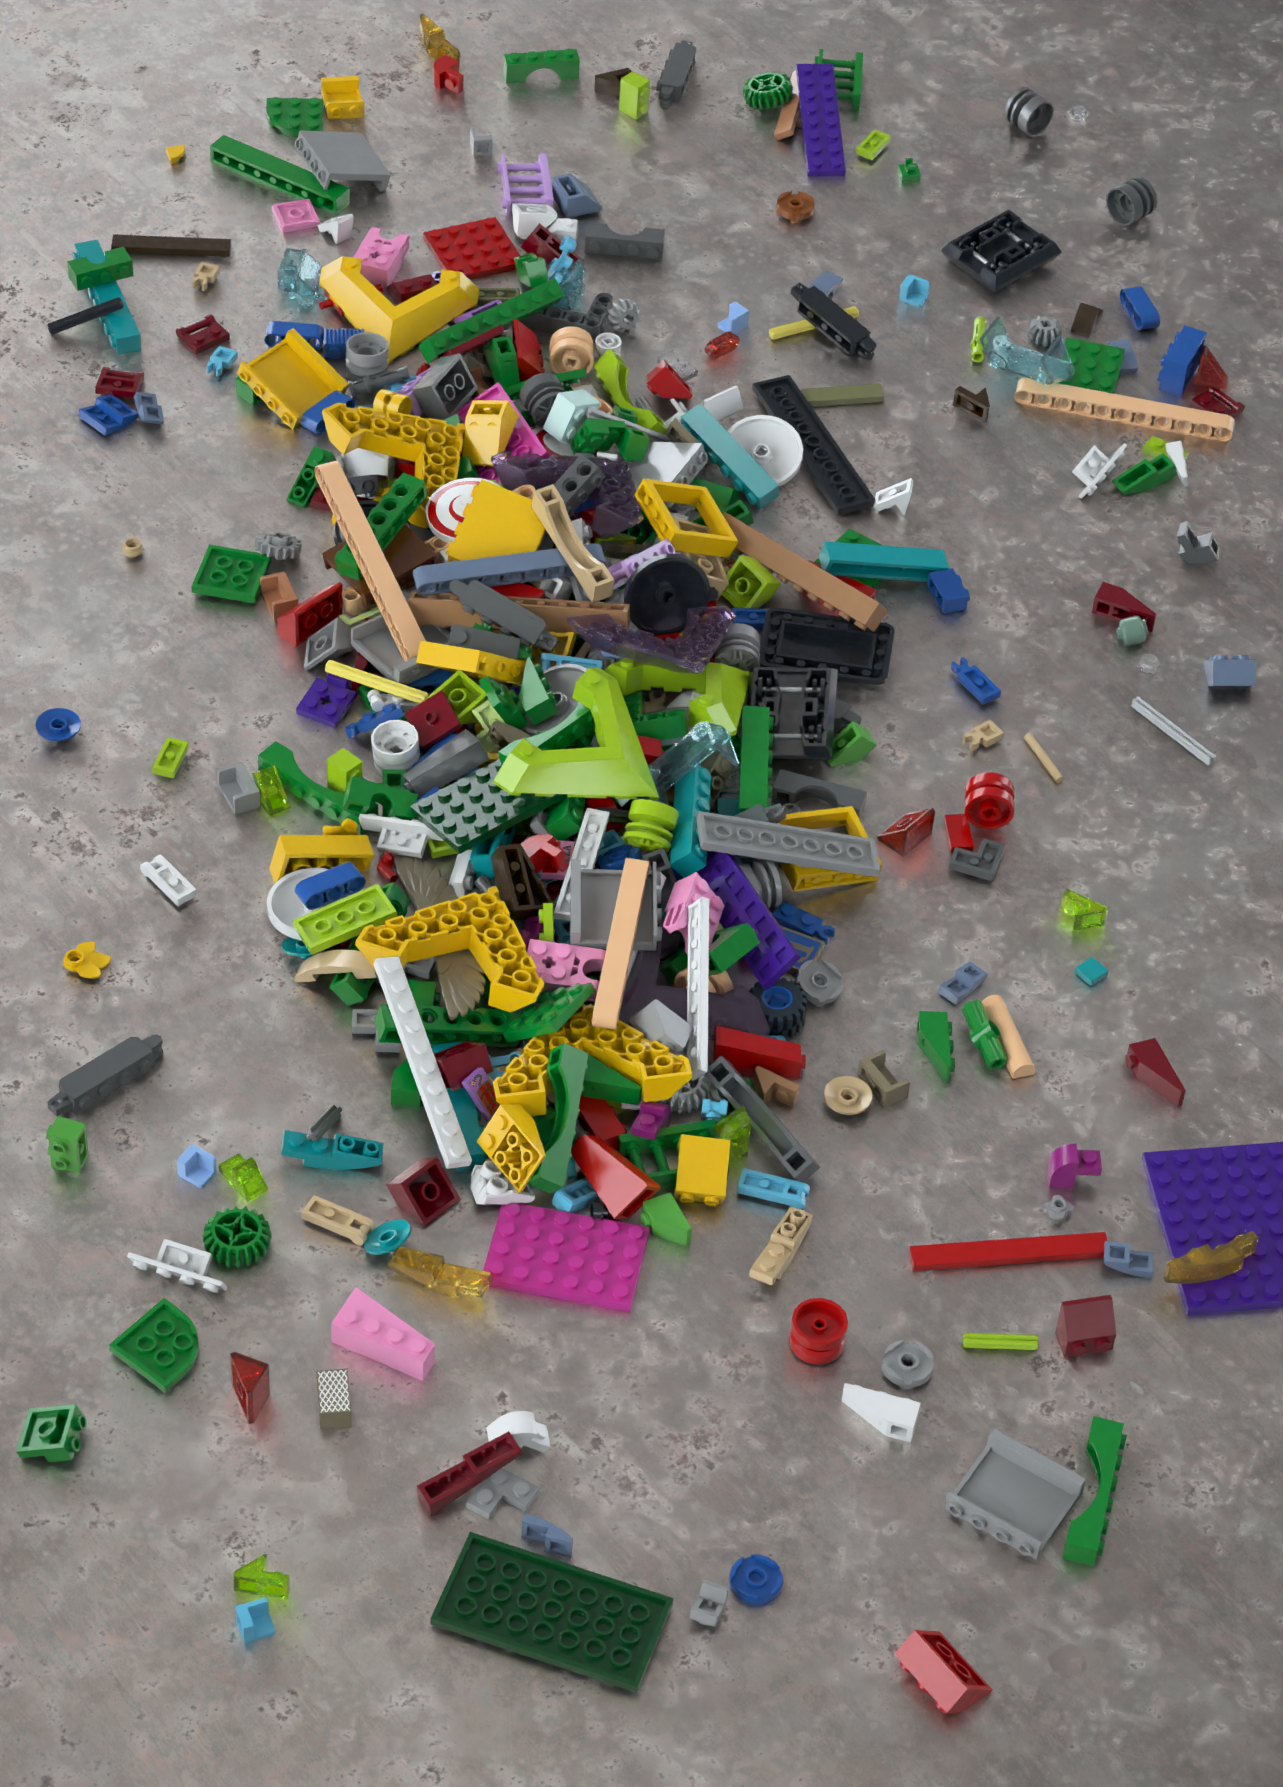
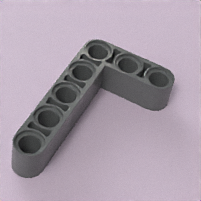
(555, 318)

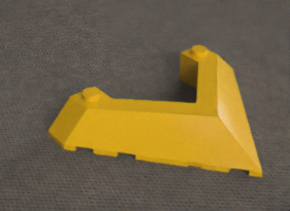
(400, 324)
(427, 442)
(469, 923)
(621, 1049)

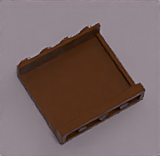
(403, 556)

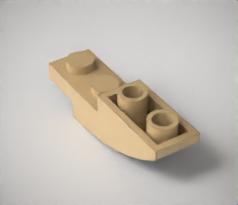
(782, 1246)

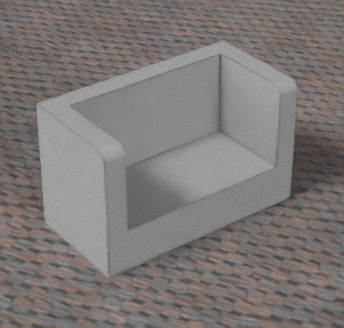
(238, 788)

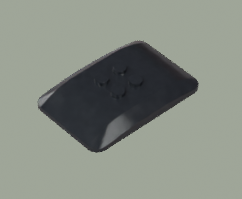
(826, 641)

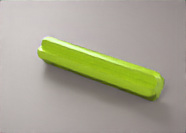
(1000, 1341)

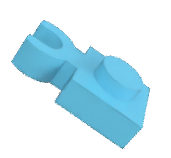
(221, 359)

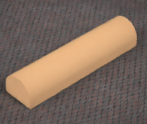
(1019, 1061)

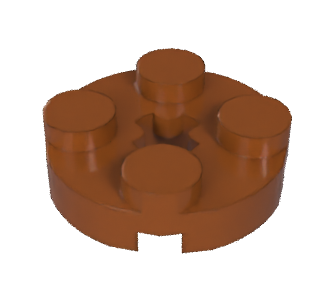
(795, 206)

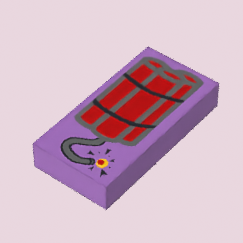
(482, 1093)

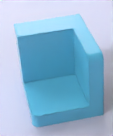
(914, 290)
(254, 1620)

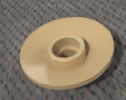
(848, 1095)

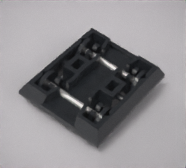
(1005, 251)
(797, 709)

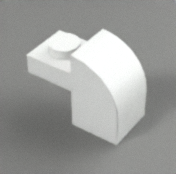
(523, 1430)

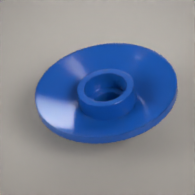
(58, 724)

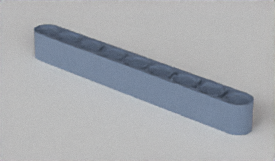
(498, 570)

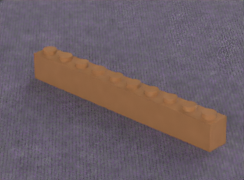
(807, 577)
(446, 609)

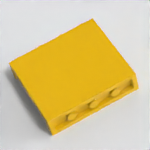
(291, 378)
(496, 525)

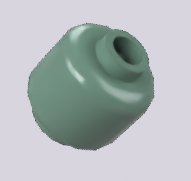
(1132, 630)

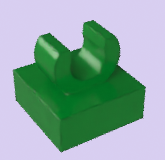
(909, 171)

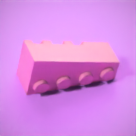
(382, 1336)

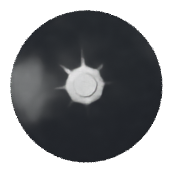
(663, 591)

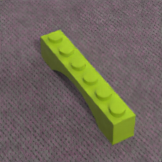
(614, 374)

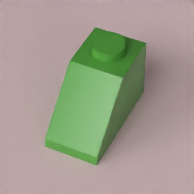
(851, 744)
(666, 1219)

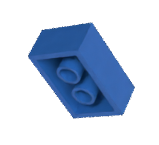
(1181, 361)

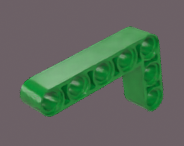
(655, 725)

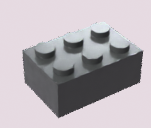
(445, 387)

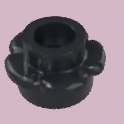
(598, 1210)

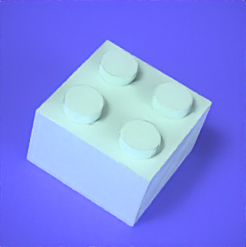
(569, 413)

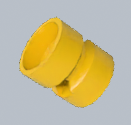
(390, 401)

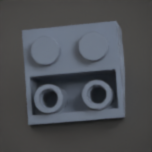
(573, 196)
(1230, 672)

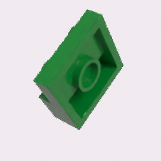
(596, 435)
(505, 703)
(52, 1432)

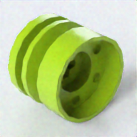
(650, 825)

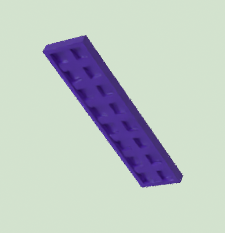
(820, 120)
(744, 905)

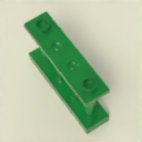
(855, 77)
(667, 1139)

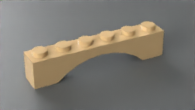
(589, 571)

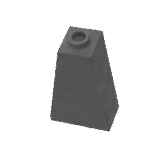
(446, 764)

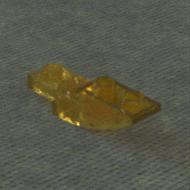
(434, 40)
(1207, 1264)
(434, 1274)

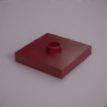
(433, 719)

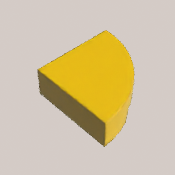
(175, 153)

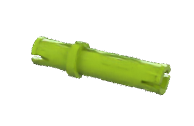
(976, 346)

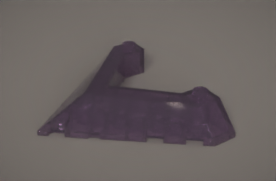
(612, 499)
(686, 654)
(732, 1010)

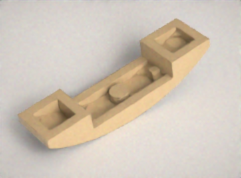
(335, 962)

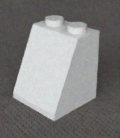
(365, 462)

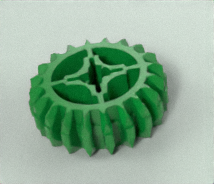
(767, 90)
(237, 1236)

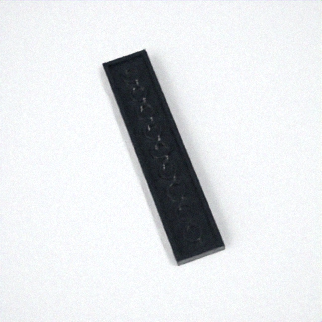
(821, 453)

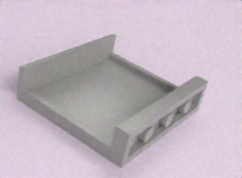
(341, 157)
(669, 463)
(377, 645)
(594, 902)
(1016, 1494)

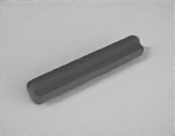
(324, 1123)

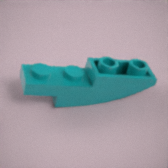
(337, 1153)

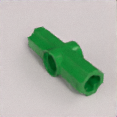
(984, 1034)

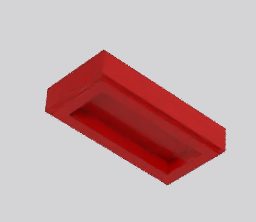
(958, 832)

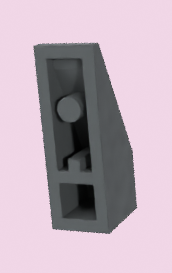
(484, 641)

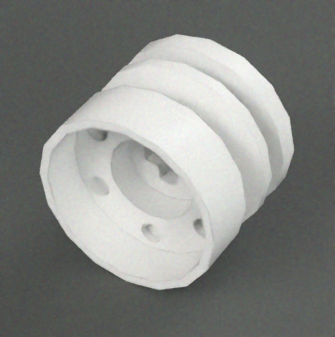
(395, 746)

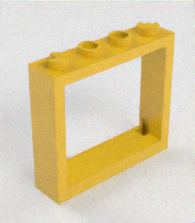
(651, 497)
(471, 662)
(820, 878)

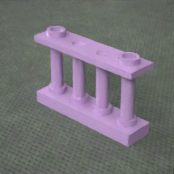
(542, 178)
(623, 570)

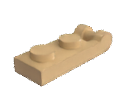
(338, 1219)

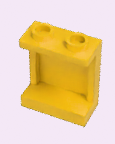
(342, 97)
(702, 1170)

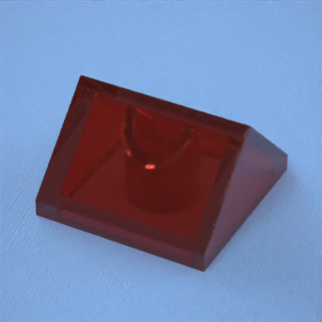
(1210, 371)
(908, 831)
(250, 1384)

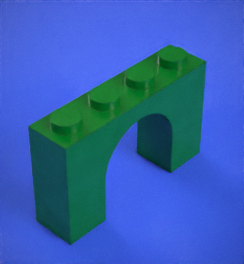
(726, 949)

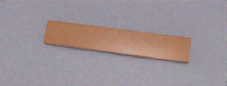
(789, 113)

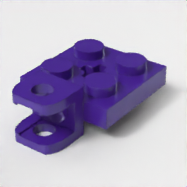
(337, 691)

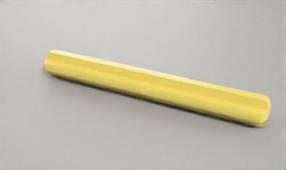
(802, 326)
(376, 682)

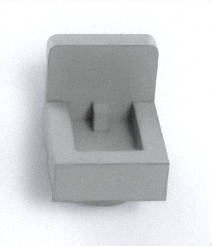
(709, 1604)

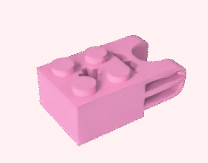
(381, 256)
(684, 894)
(565, 964)

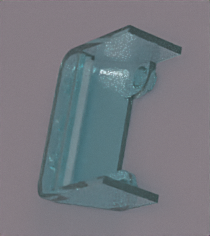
(1045, 368)
(688, 753)

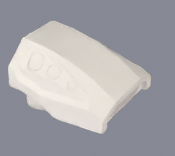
(492, 1186)

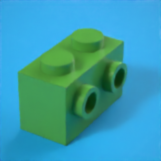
(67, 1144)

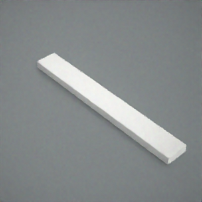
(698, 986)

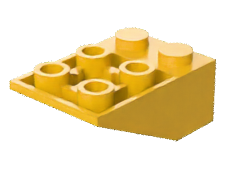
(487, 430)
(513, 1144)

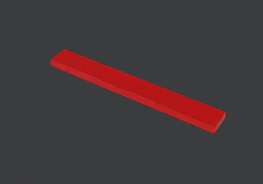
(1007, 1251)

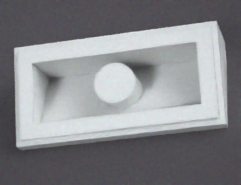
(724, 403)

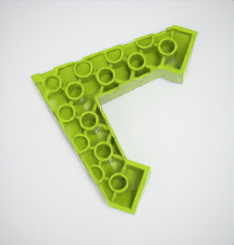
(722, 689)
(596, 772)

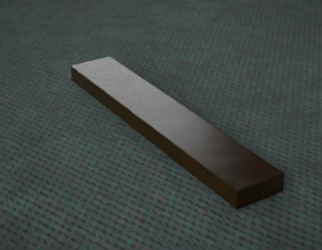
(172, 245)

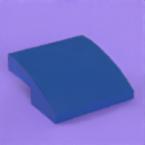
(108, 414)

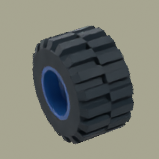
(782, 1006)

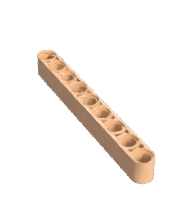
(620, 944)

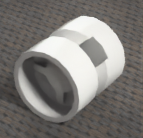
(605, 342)

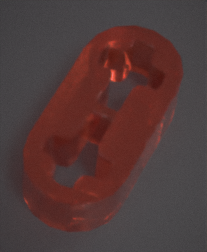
(722, 345)

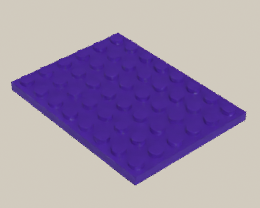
(1210, 1201)

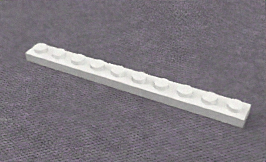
(422, 1062)

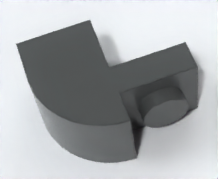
(1197, 549)

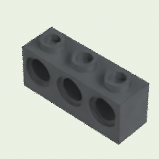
(577, 479)

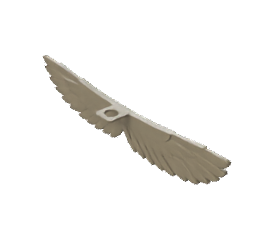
(458, 970)

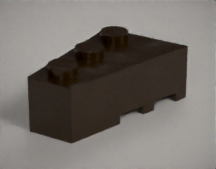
(518, 882)

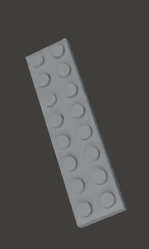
(787, 844)

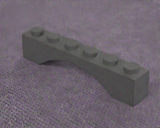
(762, 1119)

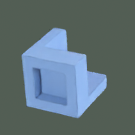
(737, 319)
(196, 1166)

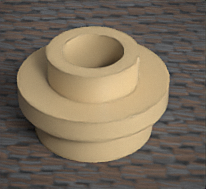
(132, 547)

